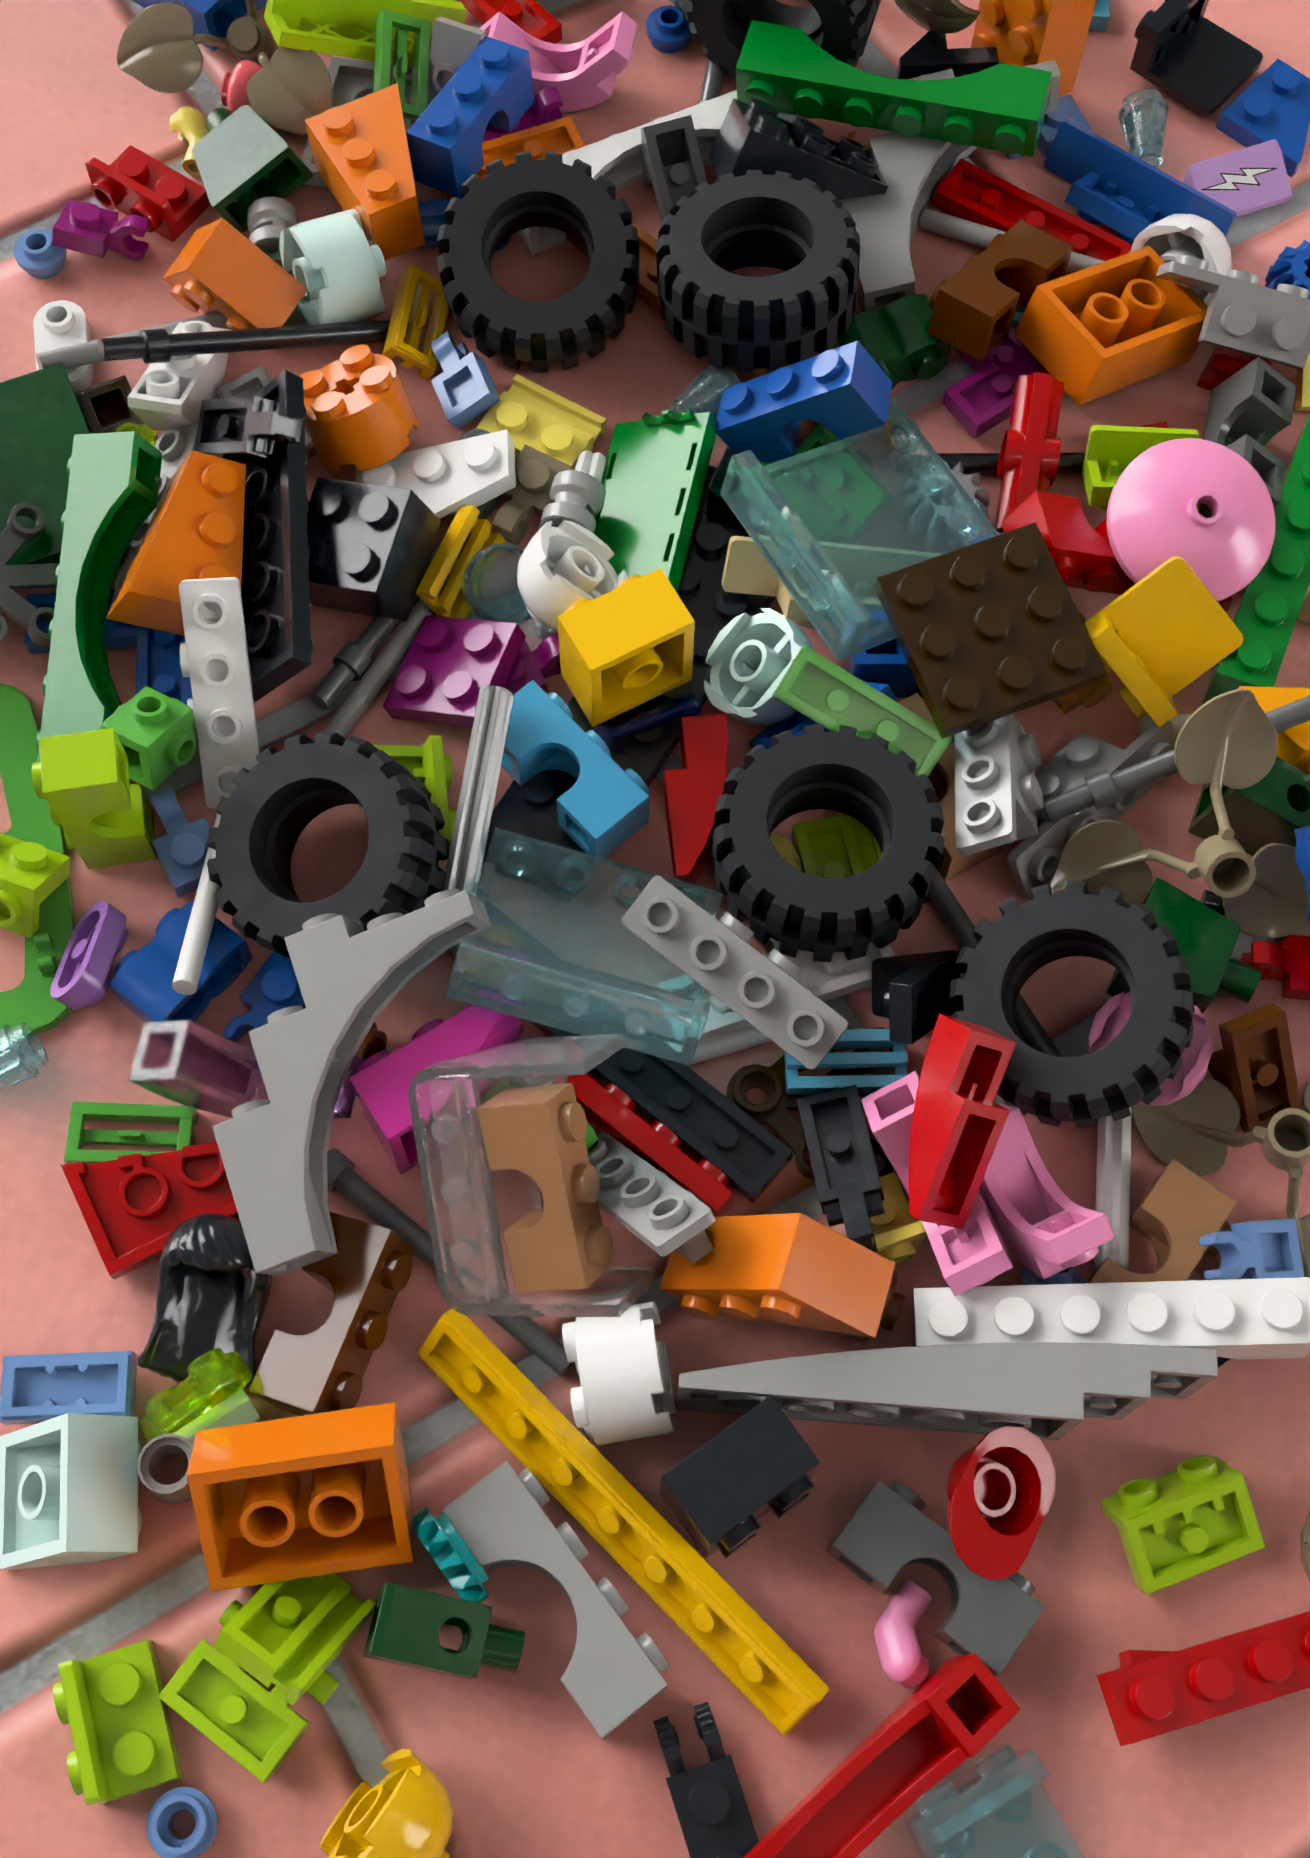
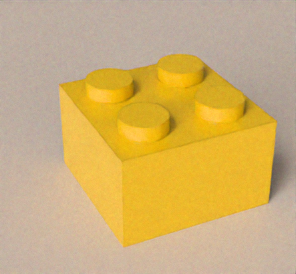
(626, 646)

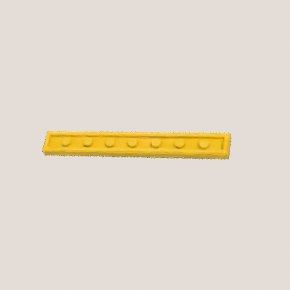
(623, 1522)

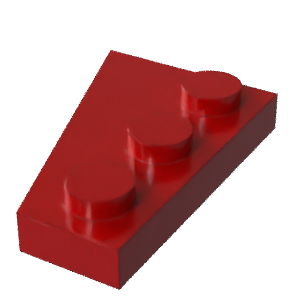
(142, 1199)

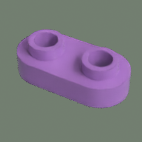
(88, 957)

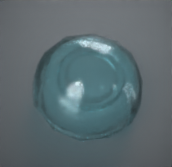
(492, 585)

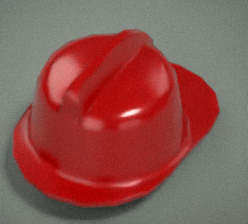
(999, 1500)

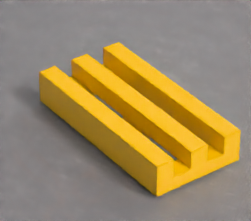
(394, 342)
(446, 563)

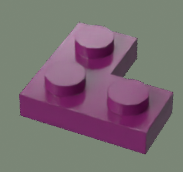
(987, 394)

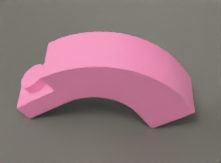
(579, 71)
(1032, 1211)
(964, 1255)

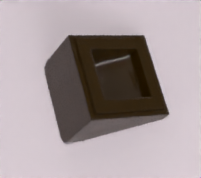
(107, 405)

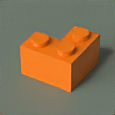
(235, 277)

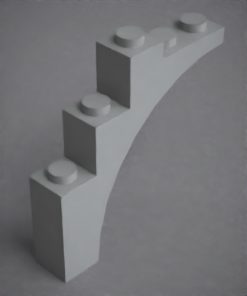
(889, 221)
(281, 1147)

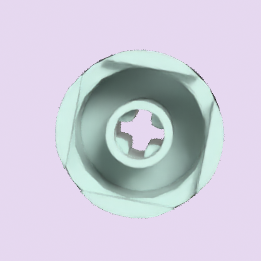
(335, 267)

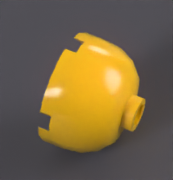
(395, 1819)

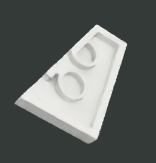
(452, 472)

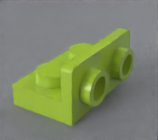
(1184, 1521)
(116, 1724)

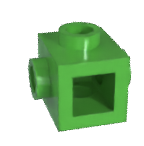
(155, 735)

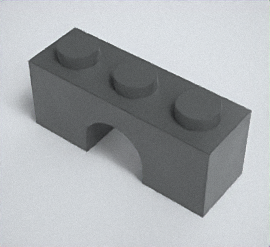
(1246, 415)
(894, 1533)

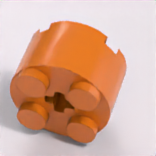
(357, 410)

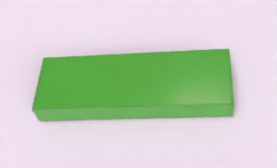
(839, 698)

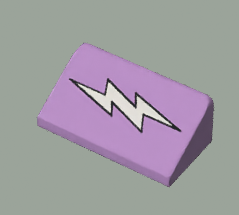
(1243, 178)

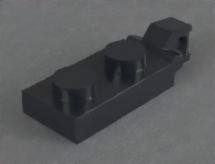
(243, 427)
(843, 1161)

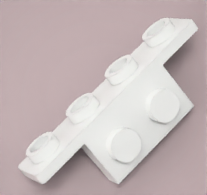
(220, 681)

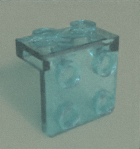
(994, 1814)

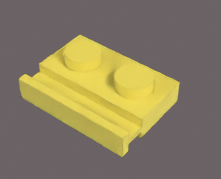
(544, 421)

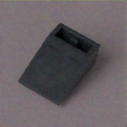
(760, 140)

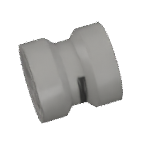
(266, 221)
(574, 498)

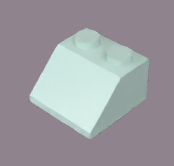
(69, 1491)

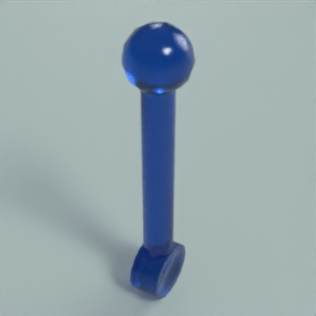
(690, 706)

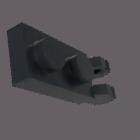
(708, 1796)

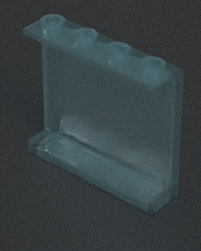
(850, 516)
(568, 958)

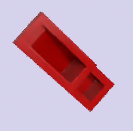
(694, 792)
(955, 1119)

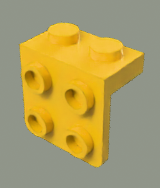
(1162, 637)

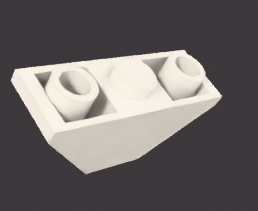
(173, 391)

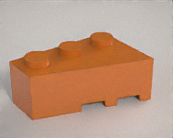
(369, 167)
(188, 537)
(783, 1274)

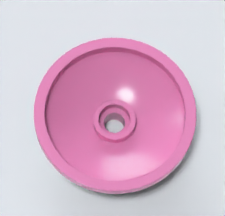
(1157, 518)

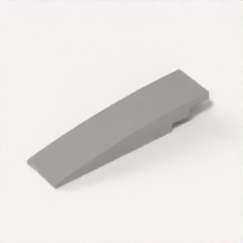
(958, 1385)

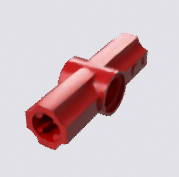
(1030, 446)

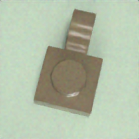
(530, 496)

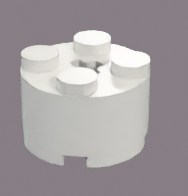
(622, 1376)

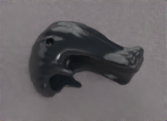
(205, 1297)

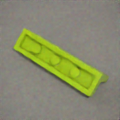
(348, 26)

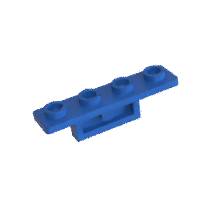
(1121, 188)

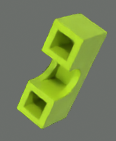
(92, 798)

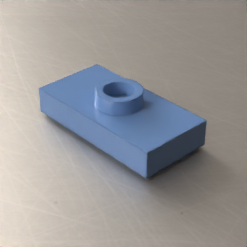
(58, 1384)

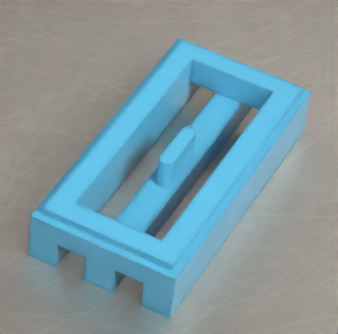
(850, 1060)

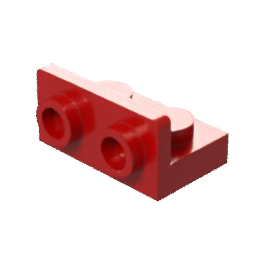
(148, 189)

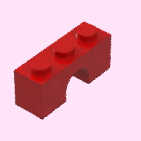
(1077, 549)

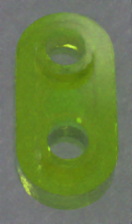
(210, 1382)

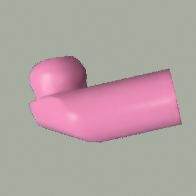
(897, 1639)

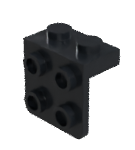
(1192, 55)

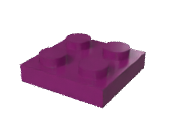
(449, 667)

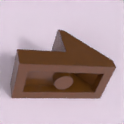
(1257, 1065)

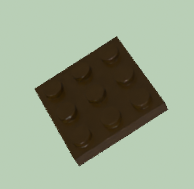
(989, 630)

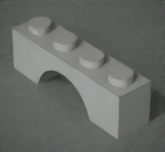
(506, 1527)

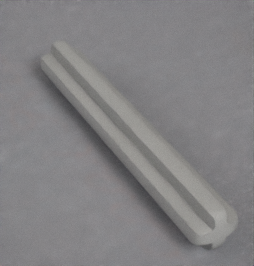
(478, 789)

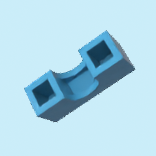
(605, 800)

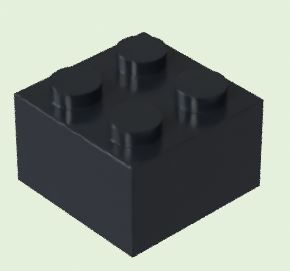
(367, 547)
(739, 1478)

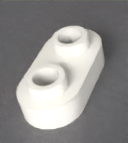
(59, 326)

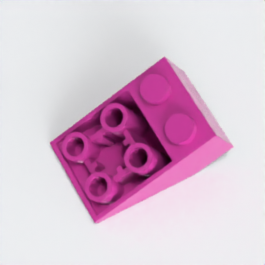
(386, 1076)

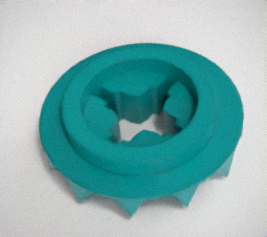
(451, 1555)

